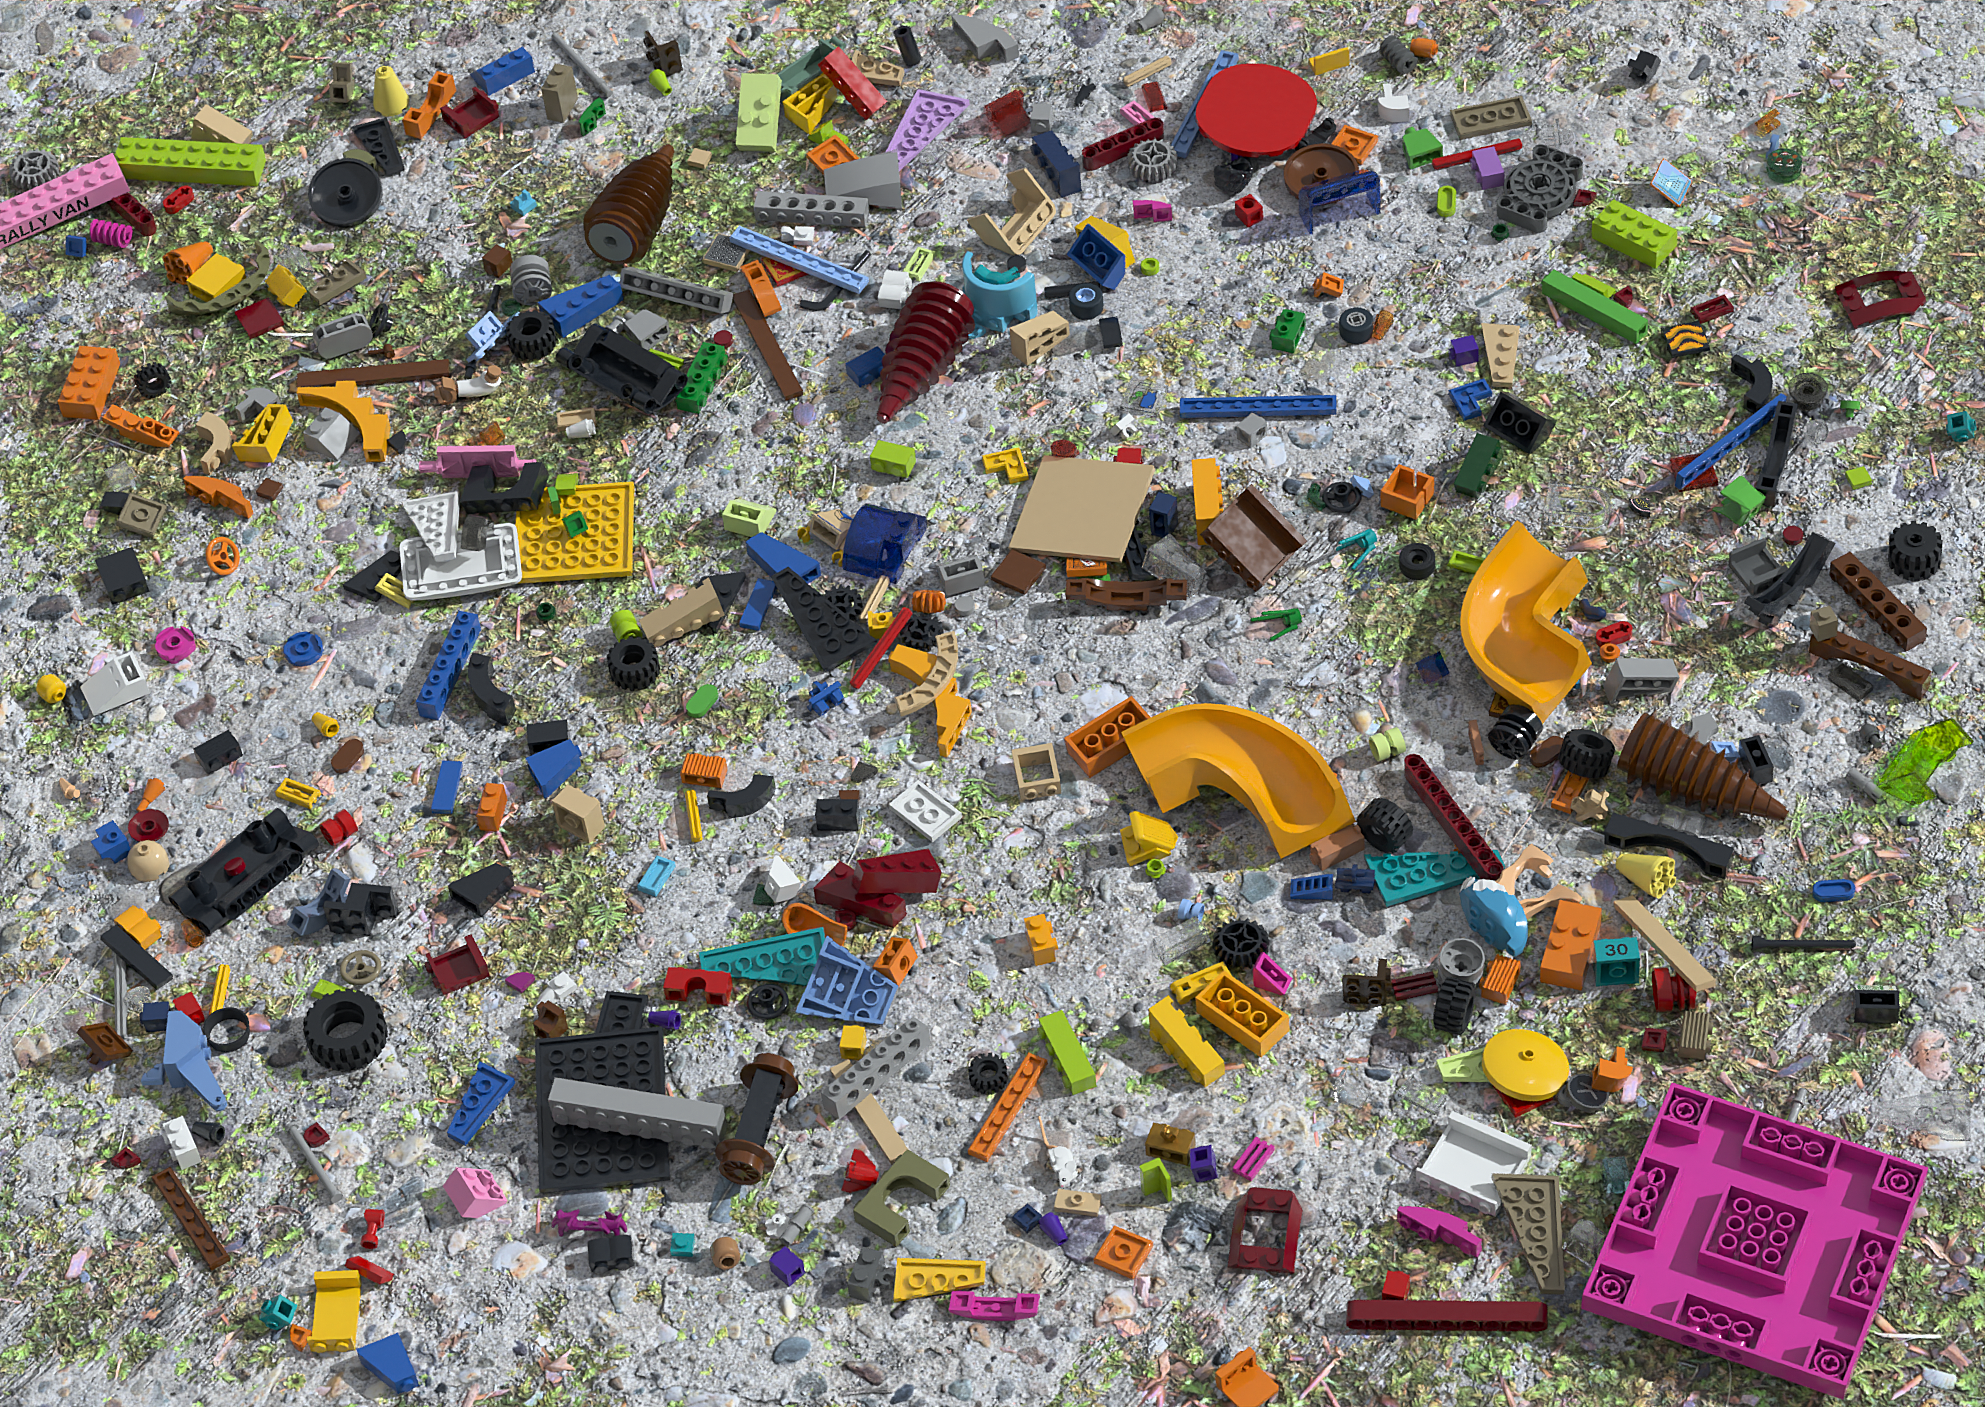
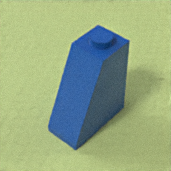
(554, 766)
(389, 1363)

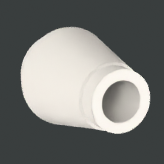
(581, 429)

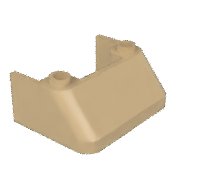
(1032, 215)

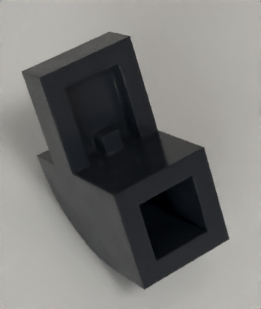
(1644, 66)

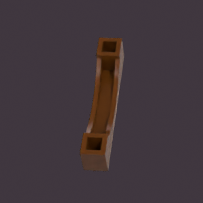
(1906, 675)

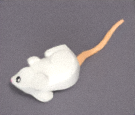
(1061, 1160)

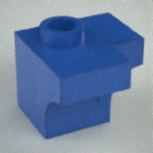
(111, 842)

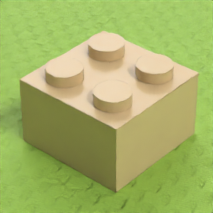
(578, 813)

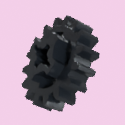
(843, 599)
(921, 632)

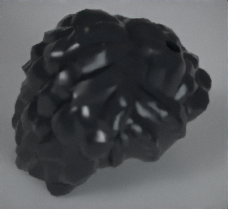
(1233, 176)

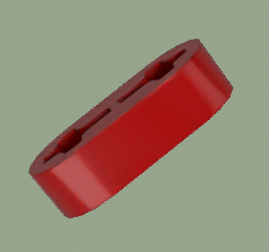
(178, 199)
(1613, 634)

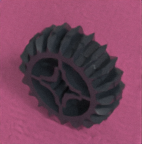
(1240, 943)

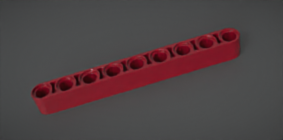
(1451, 818)
(1447, 1315)

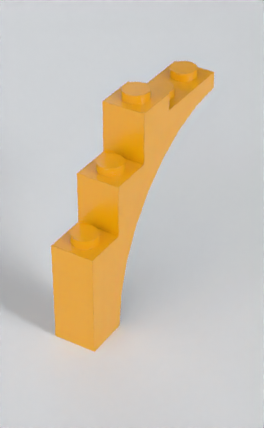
(359, 411)

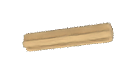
(1147, 71)
(874, 598)

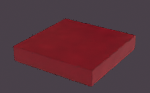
(259, 318)

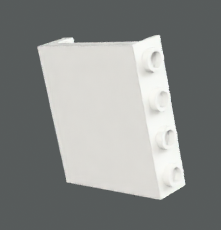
(1467, 1158)

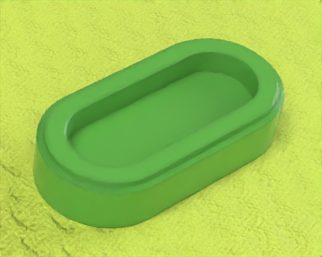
(702, 701)

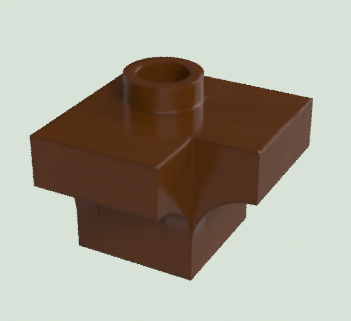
(550, 1020)

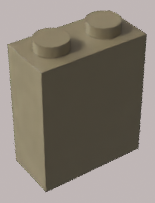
(559, 93)

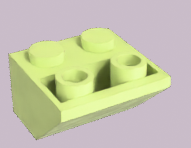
(747, 517)

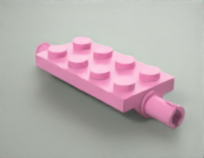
(458, 461)

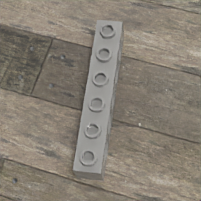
(811, 209)
(676, 290)
(875, 1067)

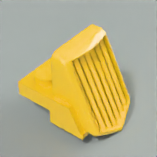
(1147, 838)

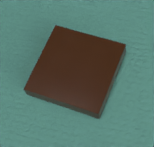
(1018, 572)

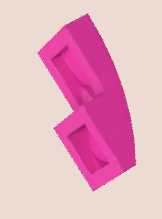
(1149, 208)

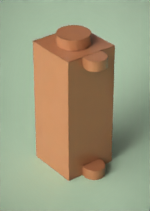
(1337, 847)

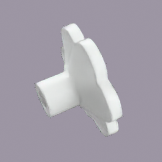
(776, 1225)

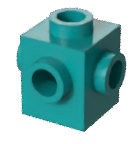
(1960, 426)
(277, 1312)

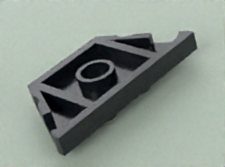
(726, 589)

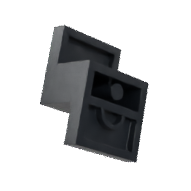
(360, 909)

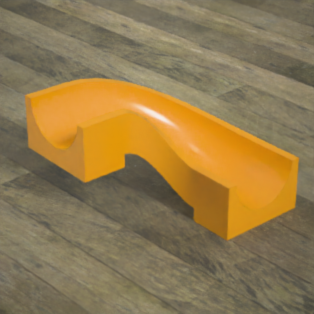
(1510, 626)
(1250, 759)

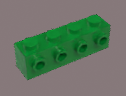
(701, 377)

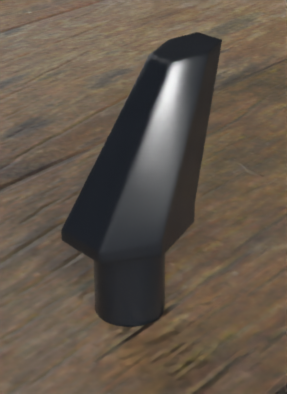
(1084, 92)

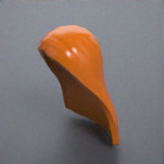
(802, 917)

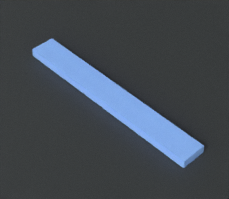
(799, 259)

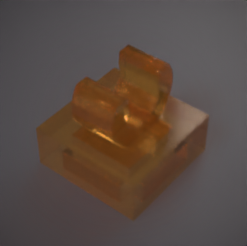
(1769, 119)
(492, 434)

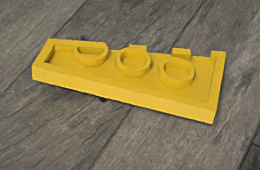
(935, 1276)

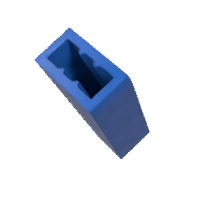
(775, 556)

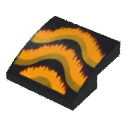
(1685, 339)

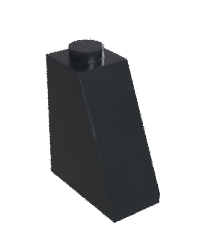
(482, 888)

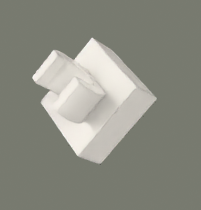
(1122, 426)

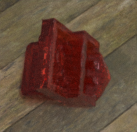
(1008, 112)

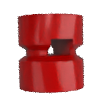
(338, 827)

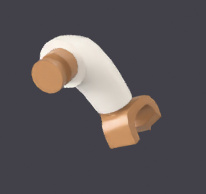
(480, 386)

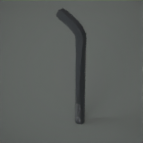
(819, 306)

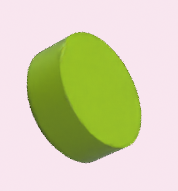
(1150, 266)

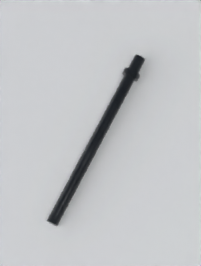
(471, 368)

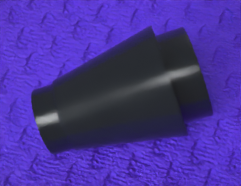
(209, 1131)

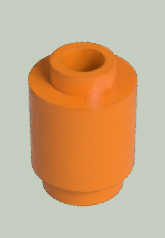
(1424, 47)

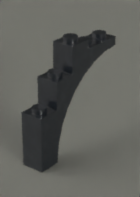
(1788, 588)

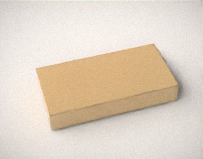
(569, 418)

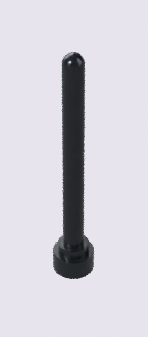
(1760, 943)

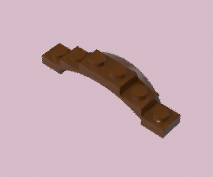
(1126, 595)

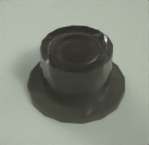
(1807, 390)

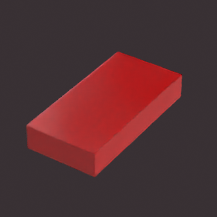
(369, 1270)

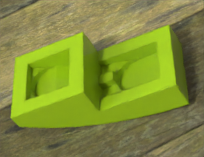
(566, 484)

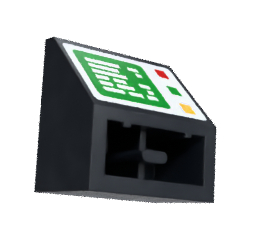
(1876, 1004)

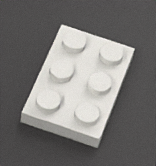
(925, 810)

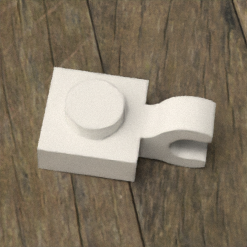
(800, 235)

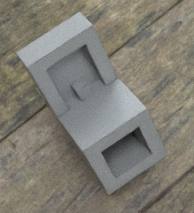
(255, 402)

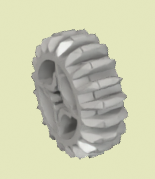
(1152, 160)
(33, 169)

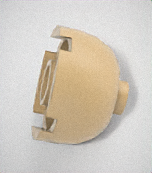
(147, 861)

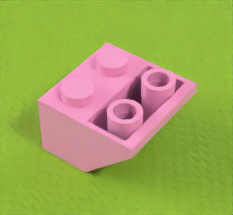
(474, 1192)

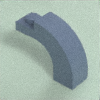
(311, 917)

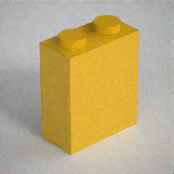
(215, 278)

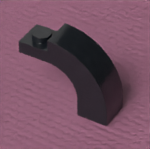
(1759, 377)

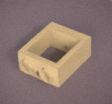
(1033, 756)

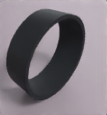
(221, 1015)

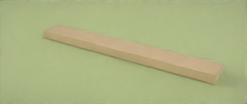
(1665, 943)

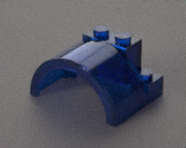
(880, 529)

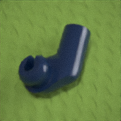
(1591, 612)

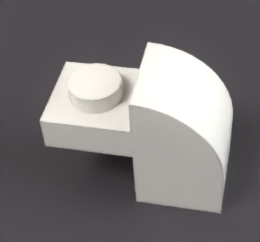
(1393, 107)

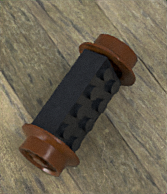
(744, 1157)

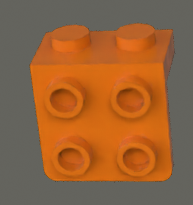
(1245, 1381)

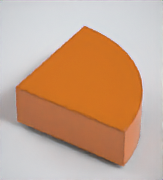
(299, 1336)

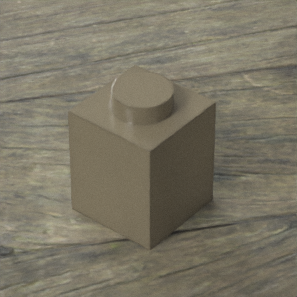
(1823, 623)

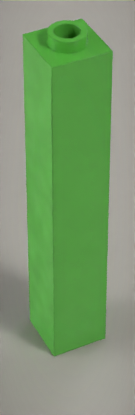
(1594, 306)

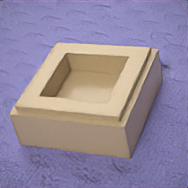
(699, 158)

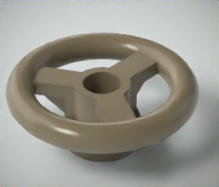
(362, 973)

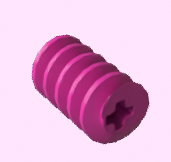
(110, 234)

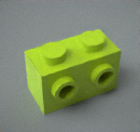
(892, 459)

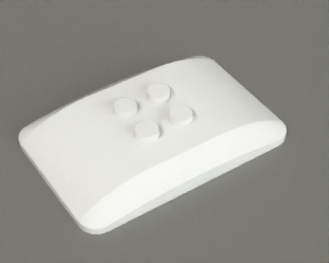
(467, 574)

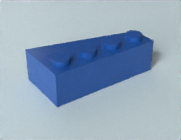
(581, 304)

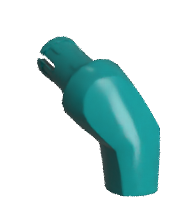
(993, 277)

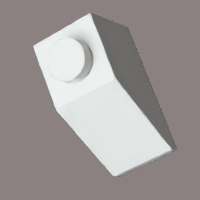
(781, 882)

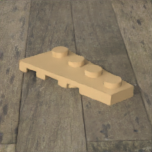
(1501, 352)

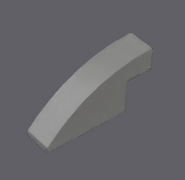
(984, 38)

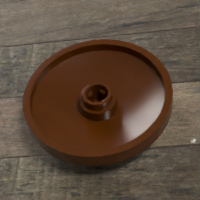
(1317, 164)

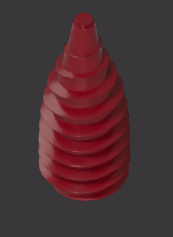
(923, 344)

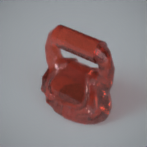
(1064, 448)

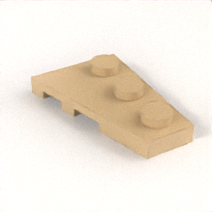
(877, 71)

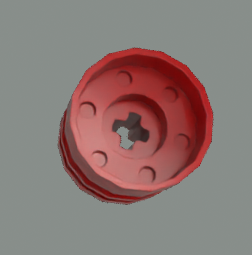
(1670, 989)

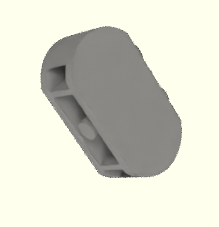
(342, 335)

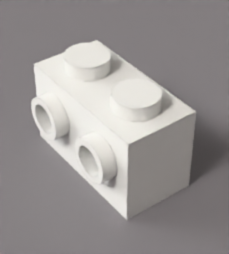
(182, 1143)

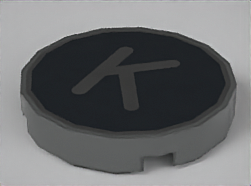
(1582, 1094)

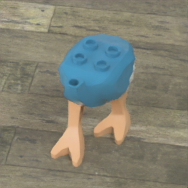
(1497, 913)

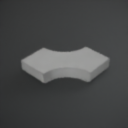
(1706, 726)

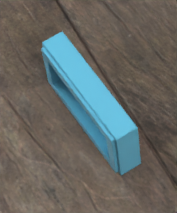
(656, 876)

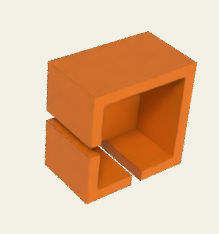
(1401, 494)

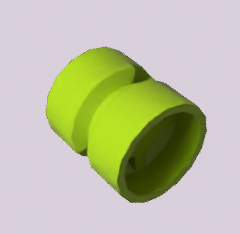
(624, 625)

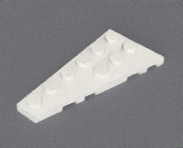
(436, 523)

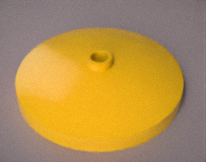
(1525, 1064)

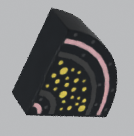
(1641, 506)

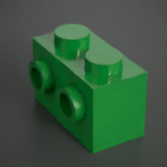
(1288, 330)

